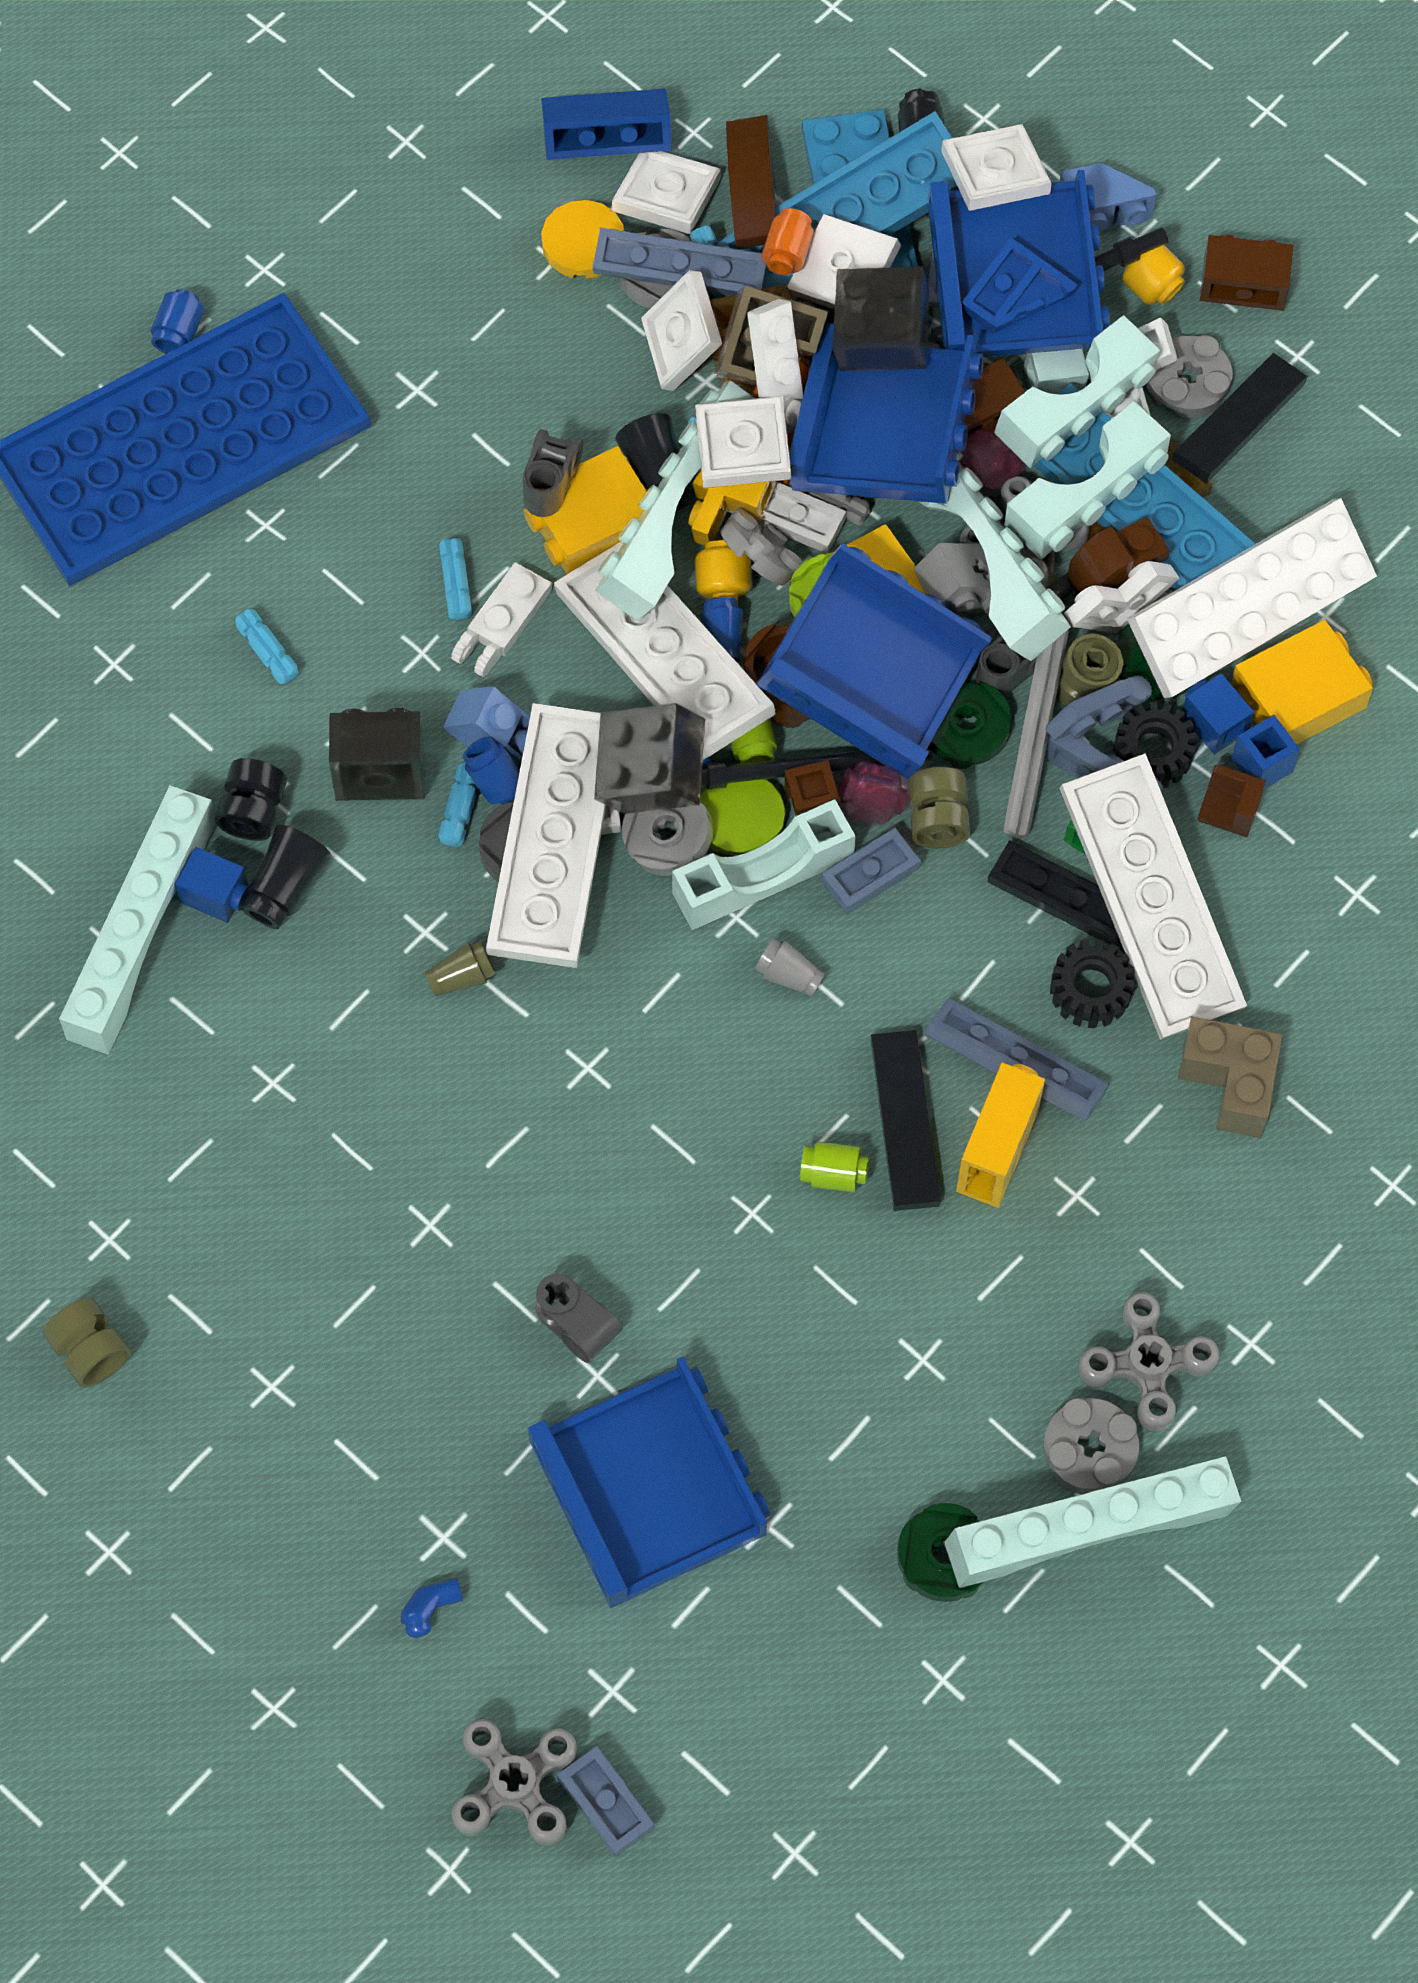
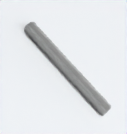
(1034, 739)

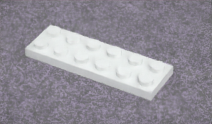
(1251, 597)
(670, 657)
(550, 841)
(1152, 895)

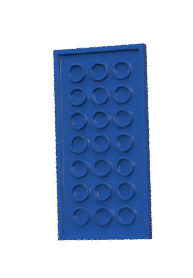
(178, 438)

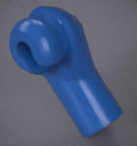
(424, 1602)

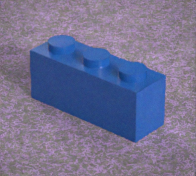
(606, 124)

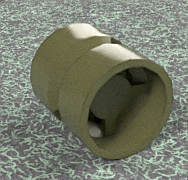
(1088, 667)
(939, 807)
(90, 1347)

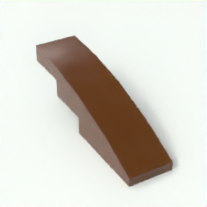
(751, 180)

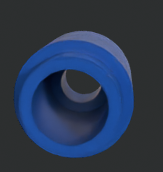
(176, 320)
(492, 770)

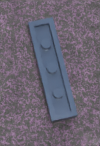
(668, 260)
(992, 1044)

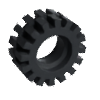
(1164, 724)
(1098, 959)

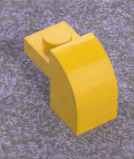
(708, 515)

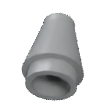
(789, 968)

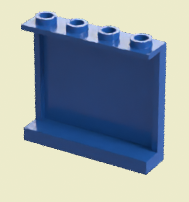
(1048, 225)
(884, 428)
(874, 660)
(650, 1483)

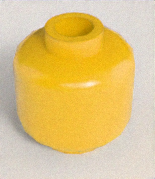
(1155, 276)
(722, 572)

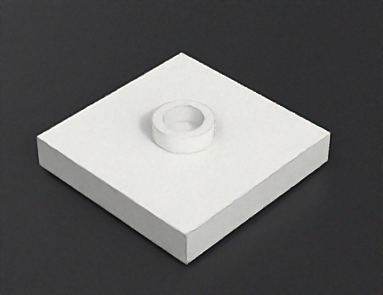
(996, 167)
(666, 190)
(839, 246)
(681, 330)
(743, 442)

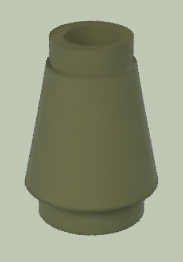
(461, 970)

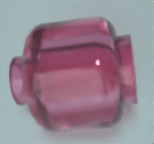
(990, 459)
(872, 793)

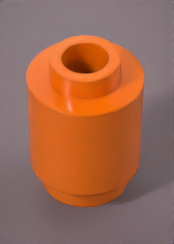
(787, 242)

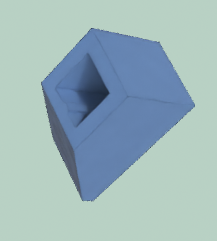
(1117, 196)
(489, 714)

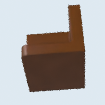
(810, 786)
(1231, 800)

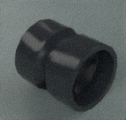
(250, 799)

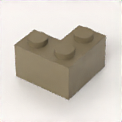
(736, 352)
(1240, 1062)

